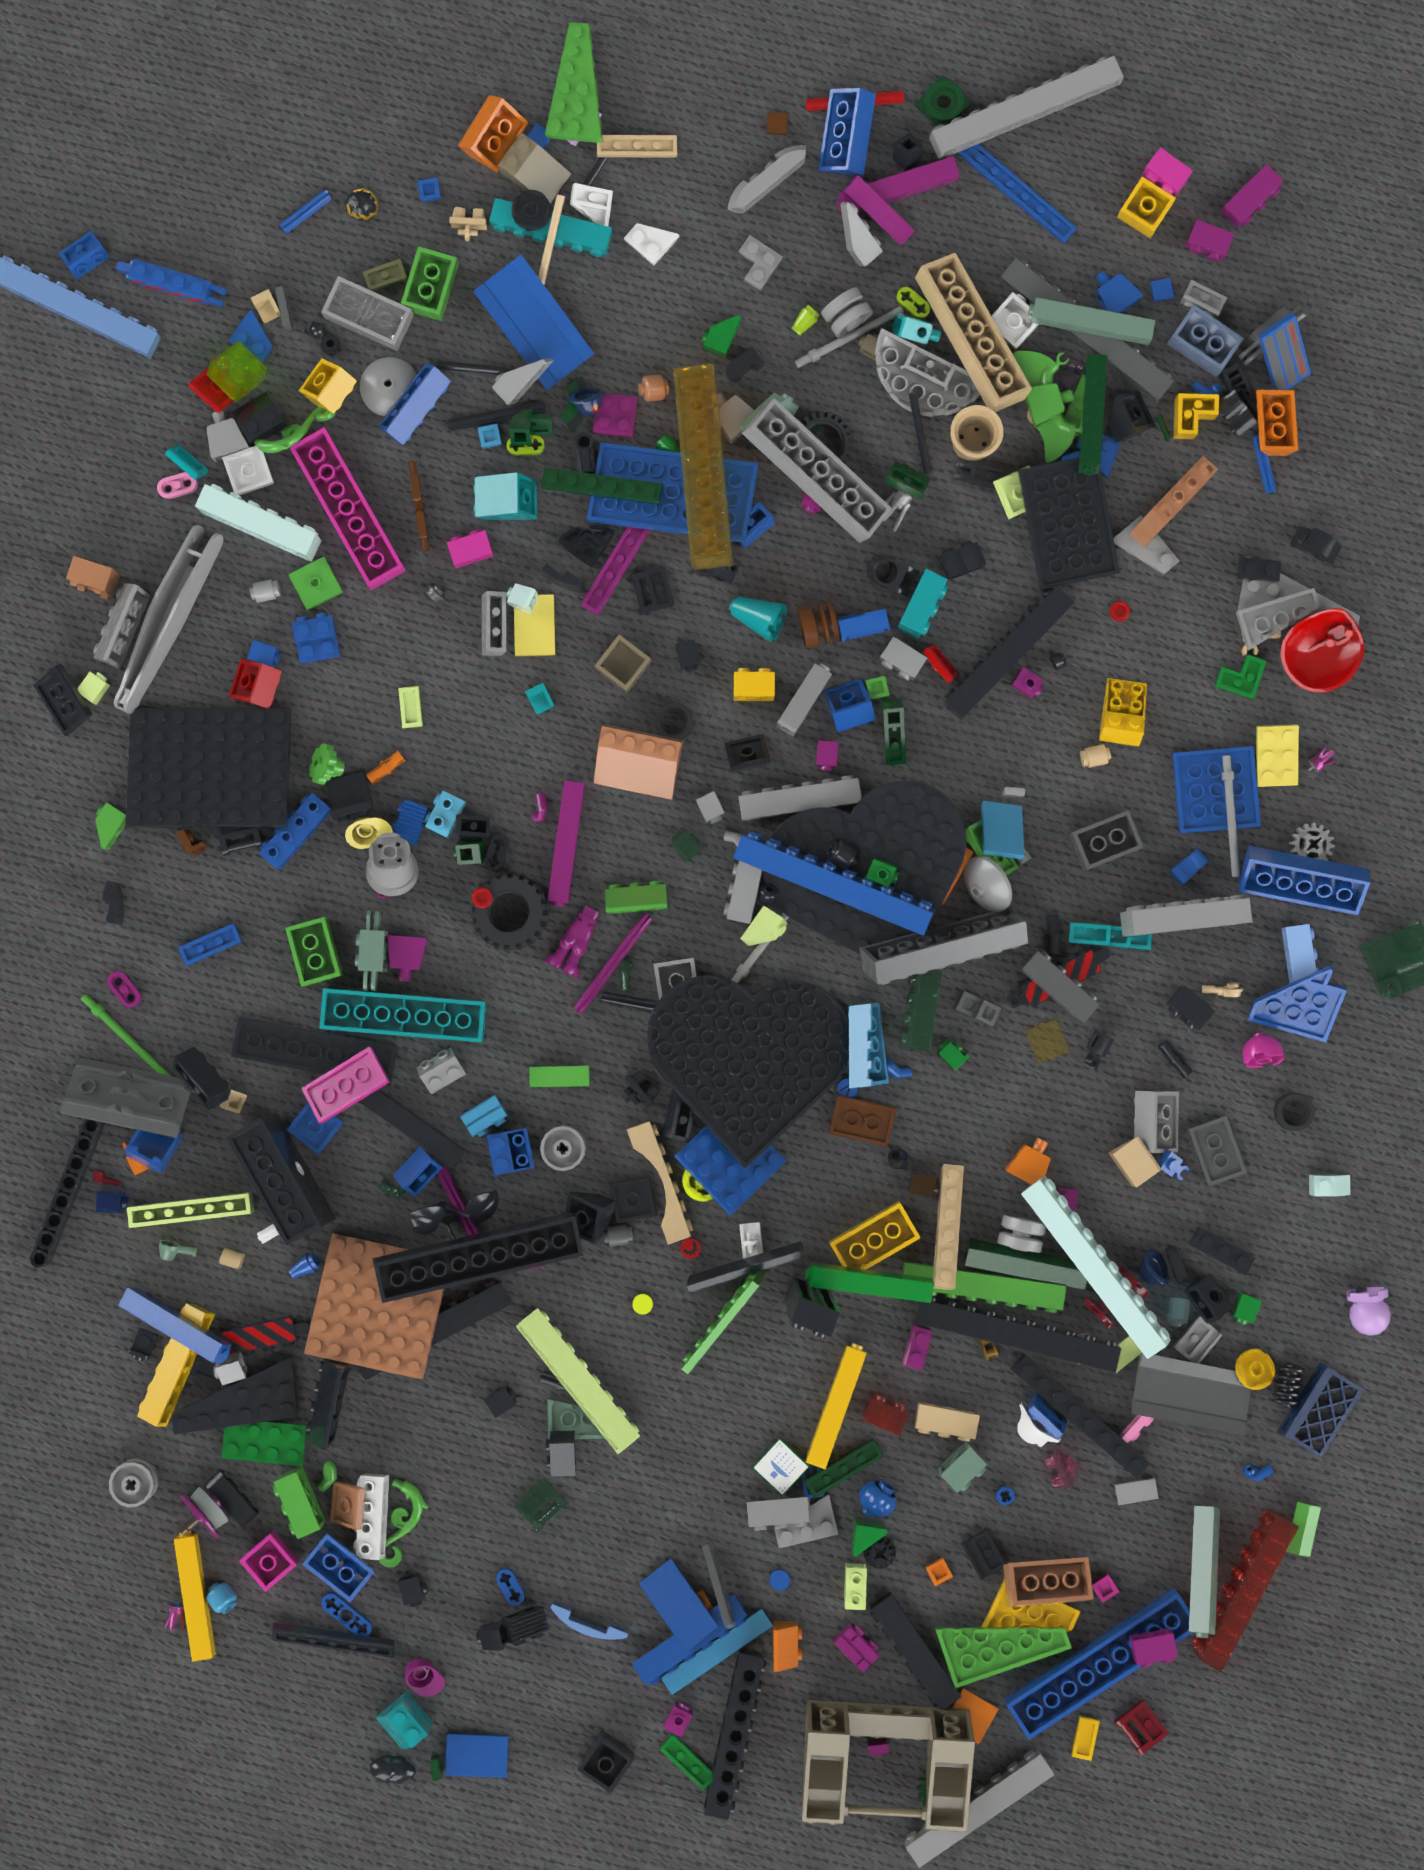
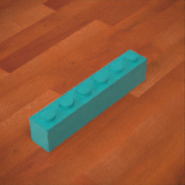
(571, 231)

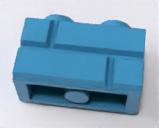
(484, 1115)

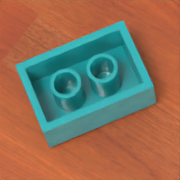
(923, 604)

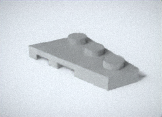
(1154, 554)
(822, 1526)

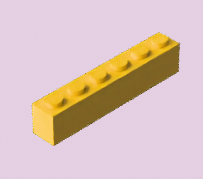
(172, 1373)

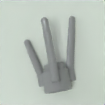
(899, 501)

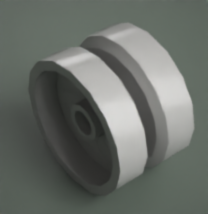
(846, 312)
(560, 1159)
(1021, 1236)
(122, 1485)

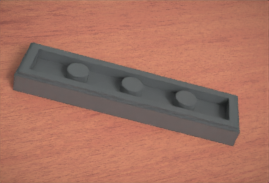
(719, 1587)

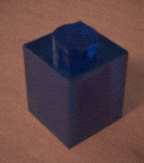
(111, 1202)

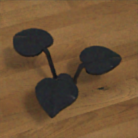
(479, 1207)

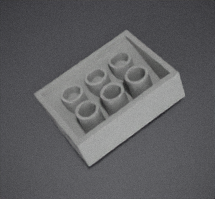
(121, 625)

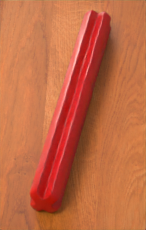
(881, 98)

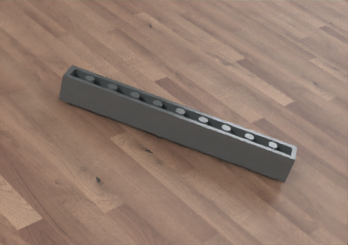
(1121, 358)

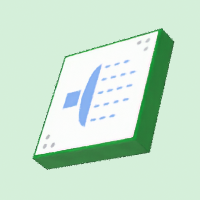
(781, 1466)

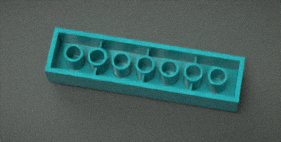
(403, 1015)

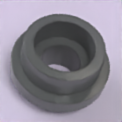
(435, 592)

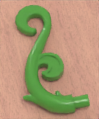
(293, 433)
(405, 1526)

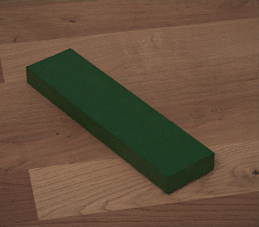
(843, 1468)

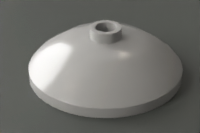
(372, 383)
(987, 884)

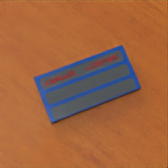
(1284, 353)

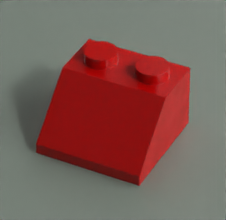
(255, 683)

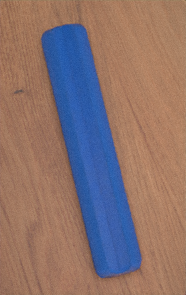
(305, 211)
(1264, 466)

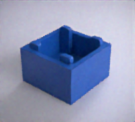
(152, 1149)

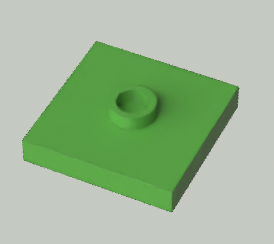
(315, 583)

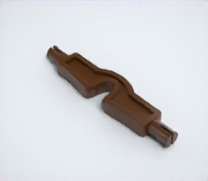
(418, 500)

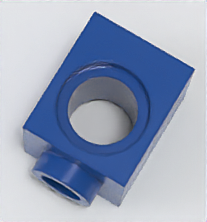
(264, 654)

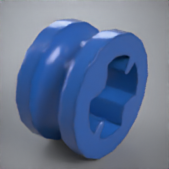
(999, 1497)

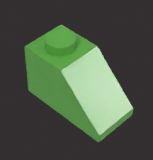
(109, 824)

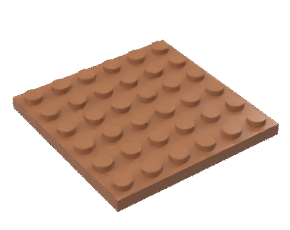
(354, 1323)

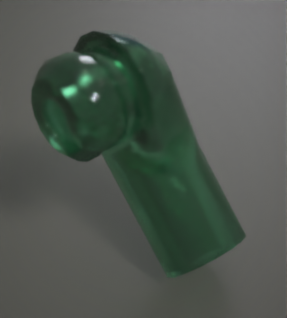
(624, 967)
(388, 1189)

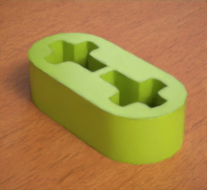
(916, 299)
(526, 451)

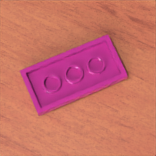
(345, 1085)

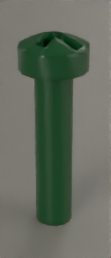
(1163, 427)

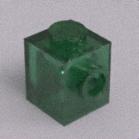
(685, 845)

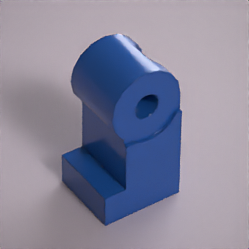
(1188, 866)

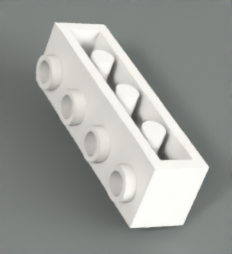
(372, 1535)

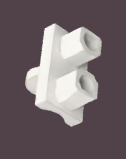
(751, 1239)

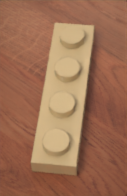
(638, 146)

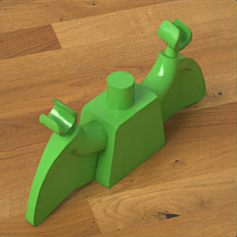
(1046, 402)

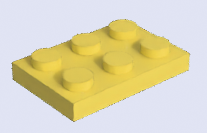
(1277, 755)

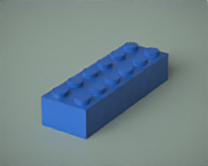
(1303, 880)

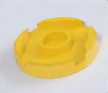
(1255, 1369)

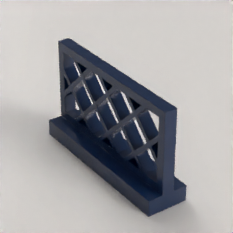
(1308, 1398)

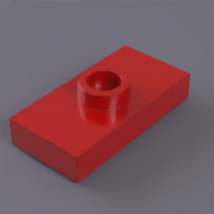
(940, 663)

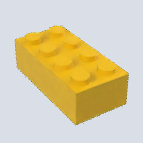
(875, 1238)

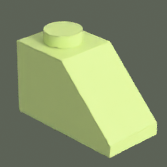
(764, 928)

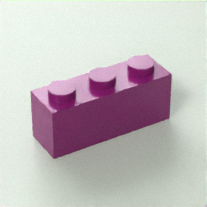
(1252, 197)

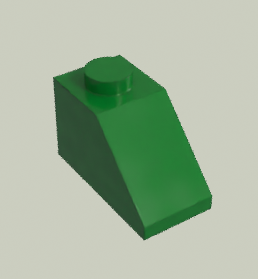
(721, 336)

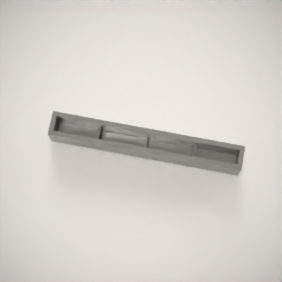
(983, 1805)

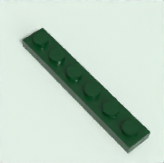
(602, 486)

